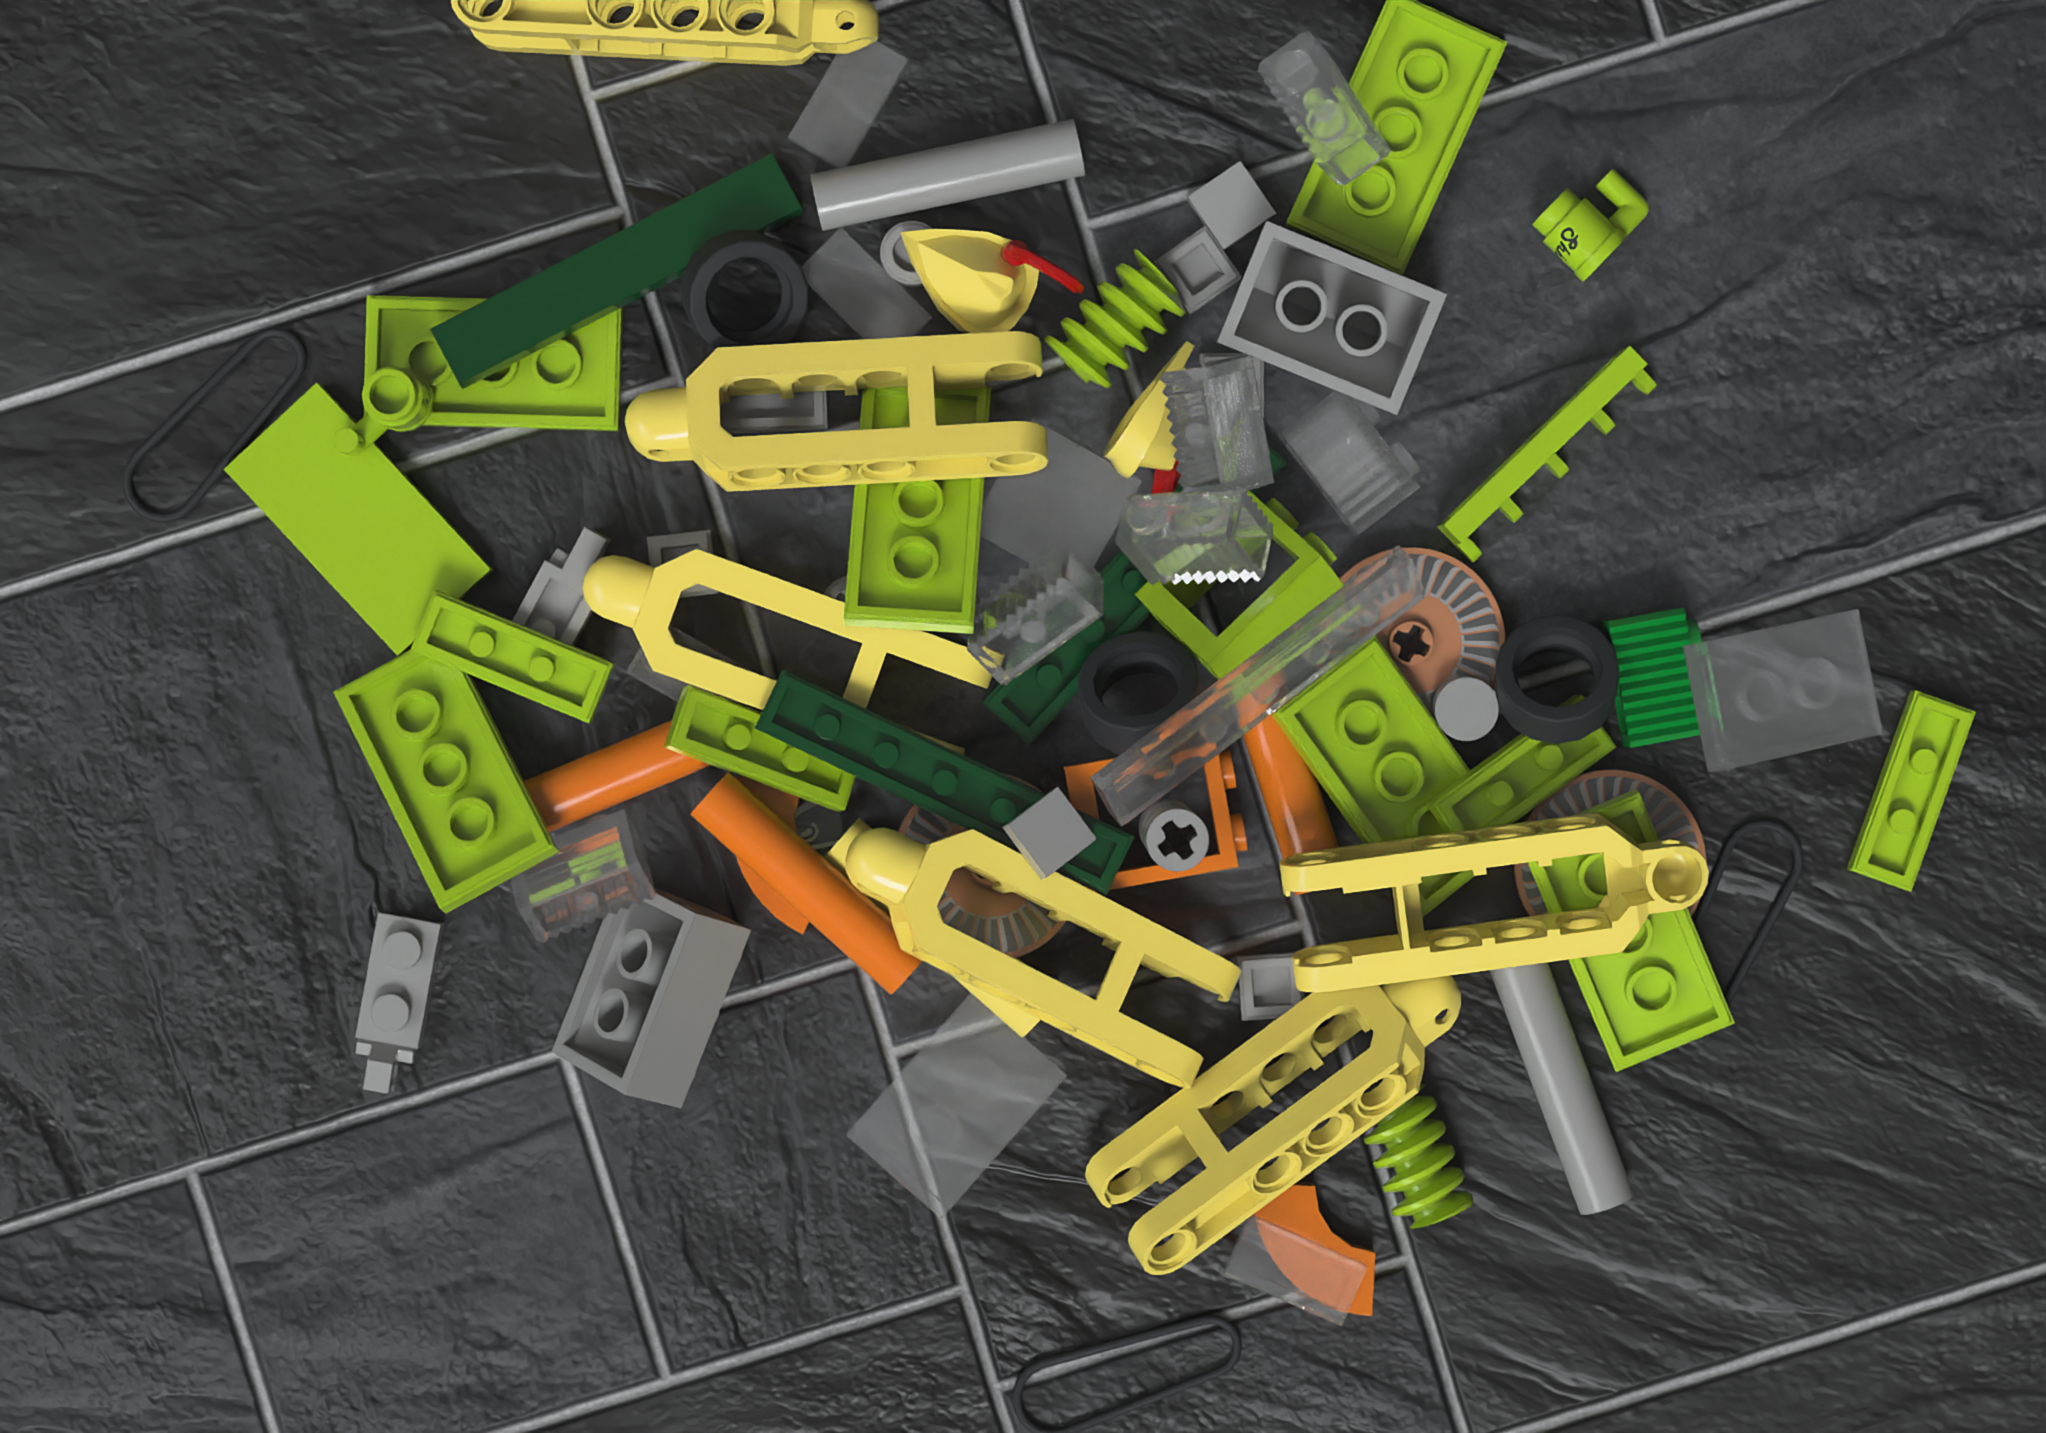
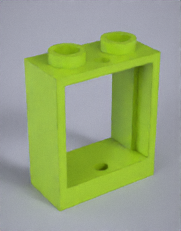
(1279, 607)

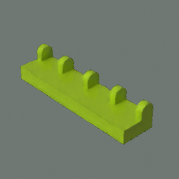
(1542, 448)

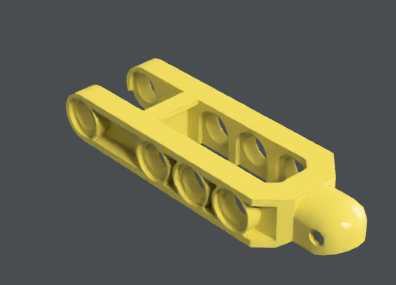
(582, 28)
(688, 422)
(648, 596)
(912, 882)
(1638, 882)
(1190, 1125)

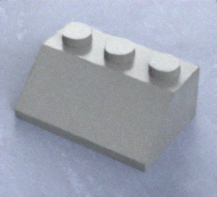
(1331, 317)
(651, 996)

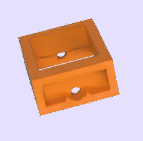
(1228, 828)

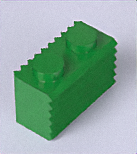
(1653, 680)

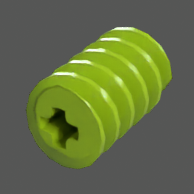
(1116, 322)
(1419, 1163)

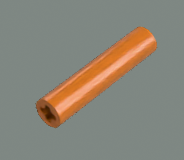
(608, 777)
(1289, 792)
(805, 881)

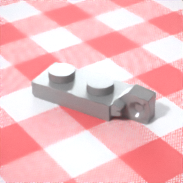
(556, 596)
(396, 995)

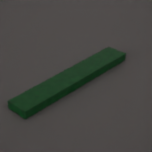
(611, 272)
(1048, 686)
(923, 772)

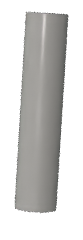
(948, 174)
(1192, 830)
(1563, 1087)

